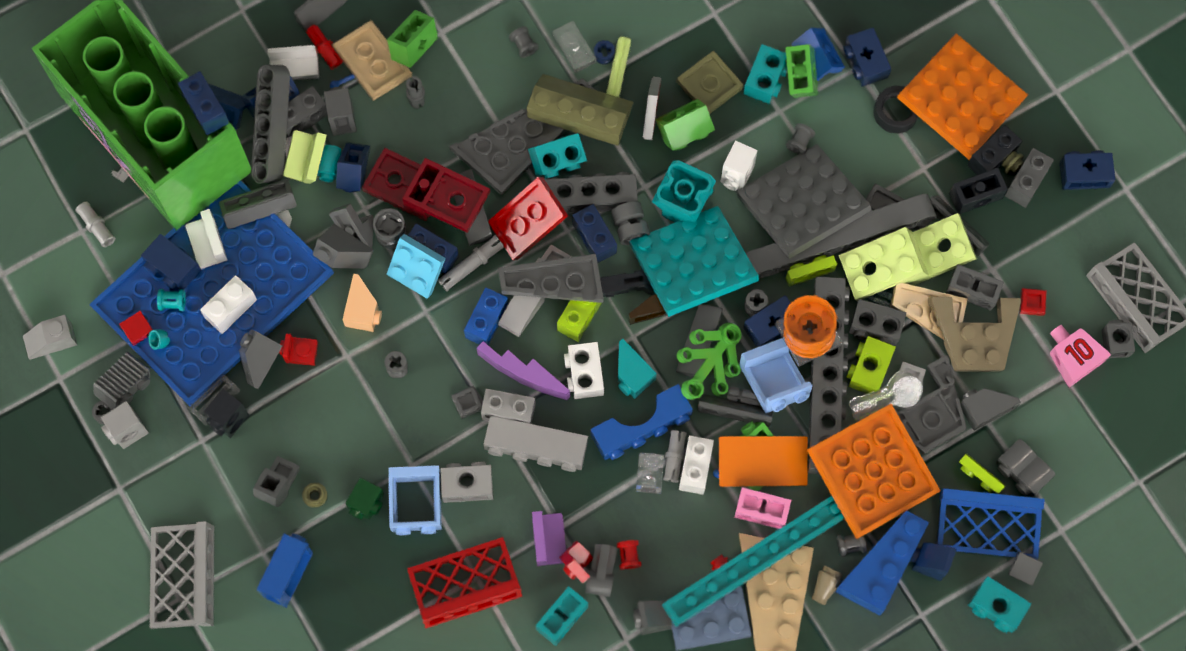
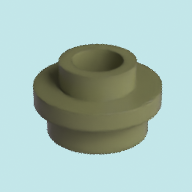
(1013, 162)
(314, 487)

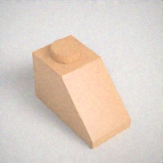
(361, 307)

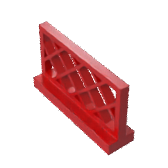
(470, 602)

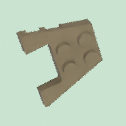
(977, 345)

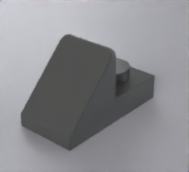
(348, 220)

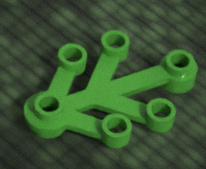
(713, 359)

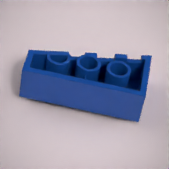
(882, 568)

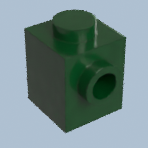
(365, 500)

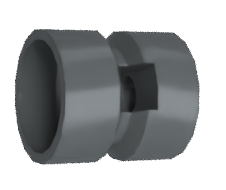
(629, 220)
(389, 227)

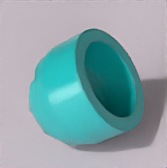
(158, 339)

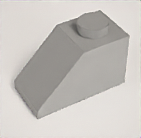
(49, 337)

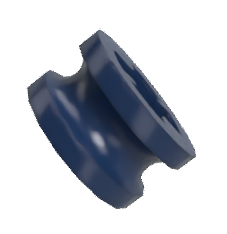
(609, 48)

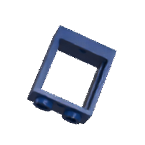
(285, 569)

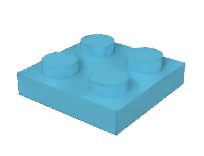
(415, 266)

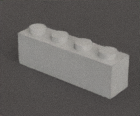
(535, 443)

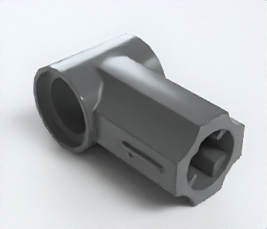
(601, 572)

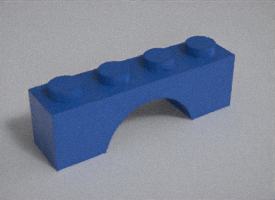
(615, 437)

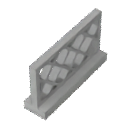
(1112, 291)
(203, 575)

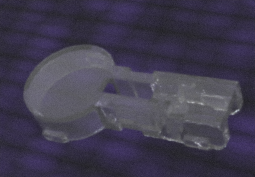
(902, 385)

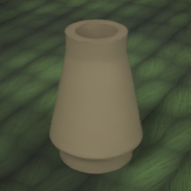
(826, 584)

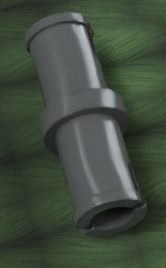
(415, 92)

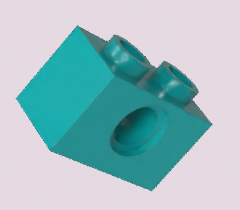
(1014, 605)

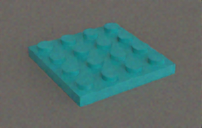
(693, 261)

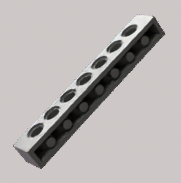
(834, 290)

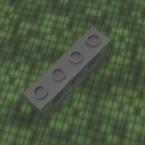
(599, 183)

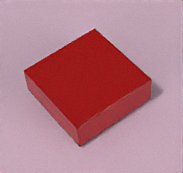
(1033, 302)
(136, 328)

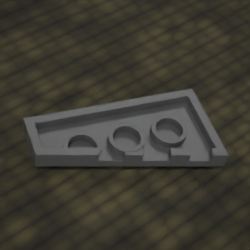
(555, 279)

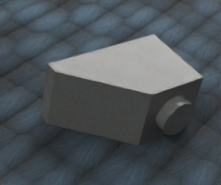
(342, 249)
(257, 356)
(986, 406)

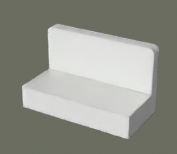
(300, 61)
(206, 240)

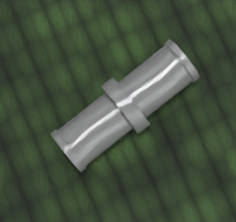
(95, 224)
(674, 456)

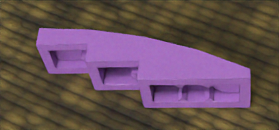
(531, 375)

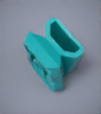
(683, 192)

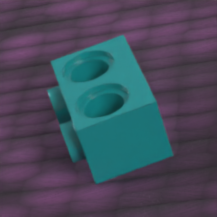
(763, 73)
(556, 151)
(562, 616)

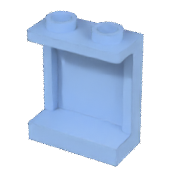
(774, 376)

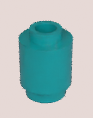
(328, 165)

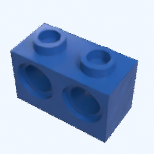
(486, 317)

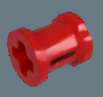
(629, 554)

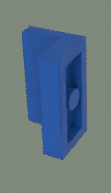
(826, 56)

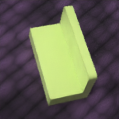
(304, 156)

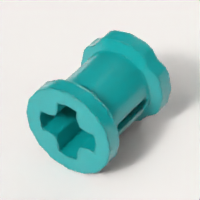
(162, 301)

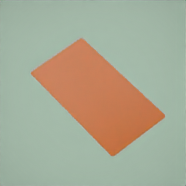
(763, 461)

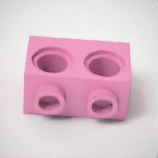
(762, 508)

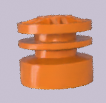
(810, 313)

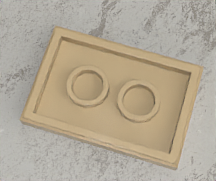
(369, 60)

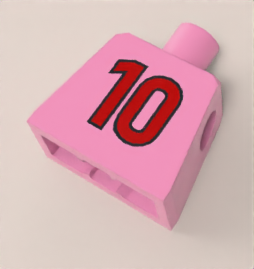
(1076, 354)

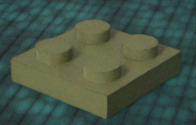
(710, 82)

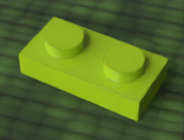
(820, 266)
(989, 481)

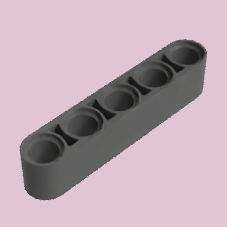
(270, 123)

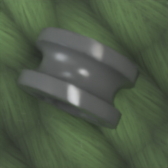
(96, 409)

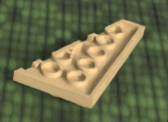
(777, 598)

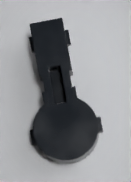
(624, 283)

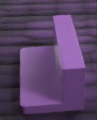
(548, 538)

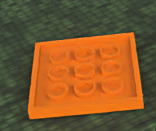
(962, 96)
(873, 471)

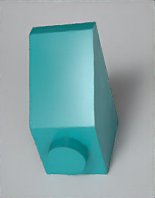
(633, 371)

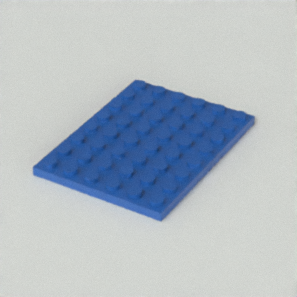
(260, 254)

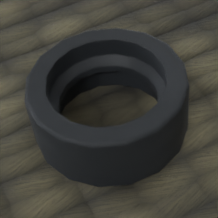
(886, 123)

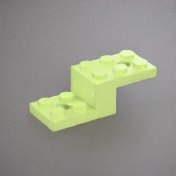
(907, 257)

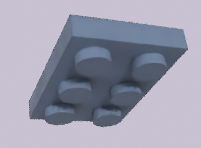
(717, 623)

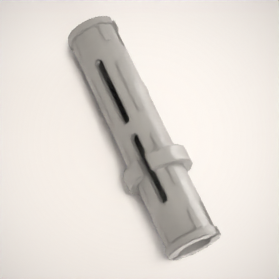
(478, 257)

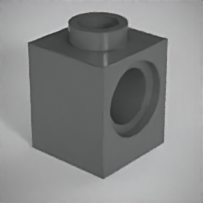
(1115, 348)

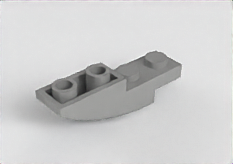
(523, 308)

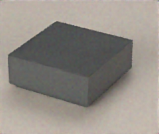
(467, 402)
(1025, 568)

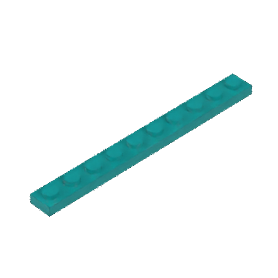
(753, 561)

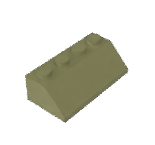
(579, 109)

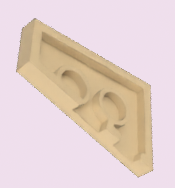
(915, 302)

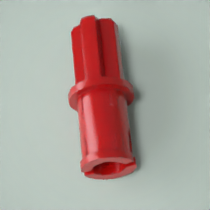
(324, 47)

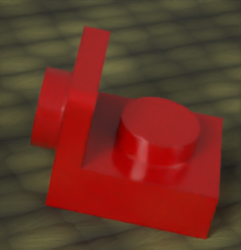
(299, 350)

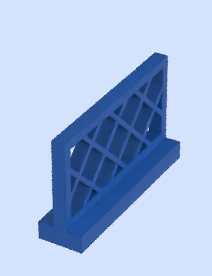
(995, 502)

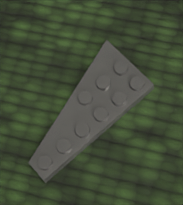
(502, 149)

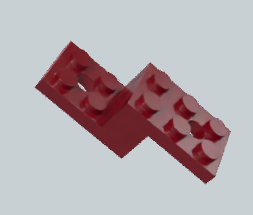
(426, 190)

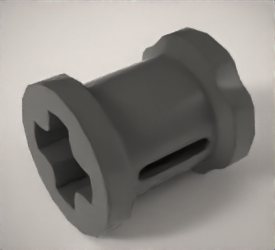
(523, 42)
(800, 138)
(749, 304)
(397, 357)
(850, 544)

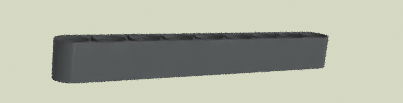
(869, 227)

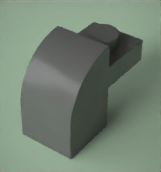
(276, 481)

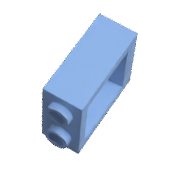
(414, 474)

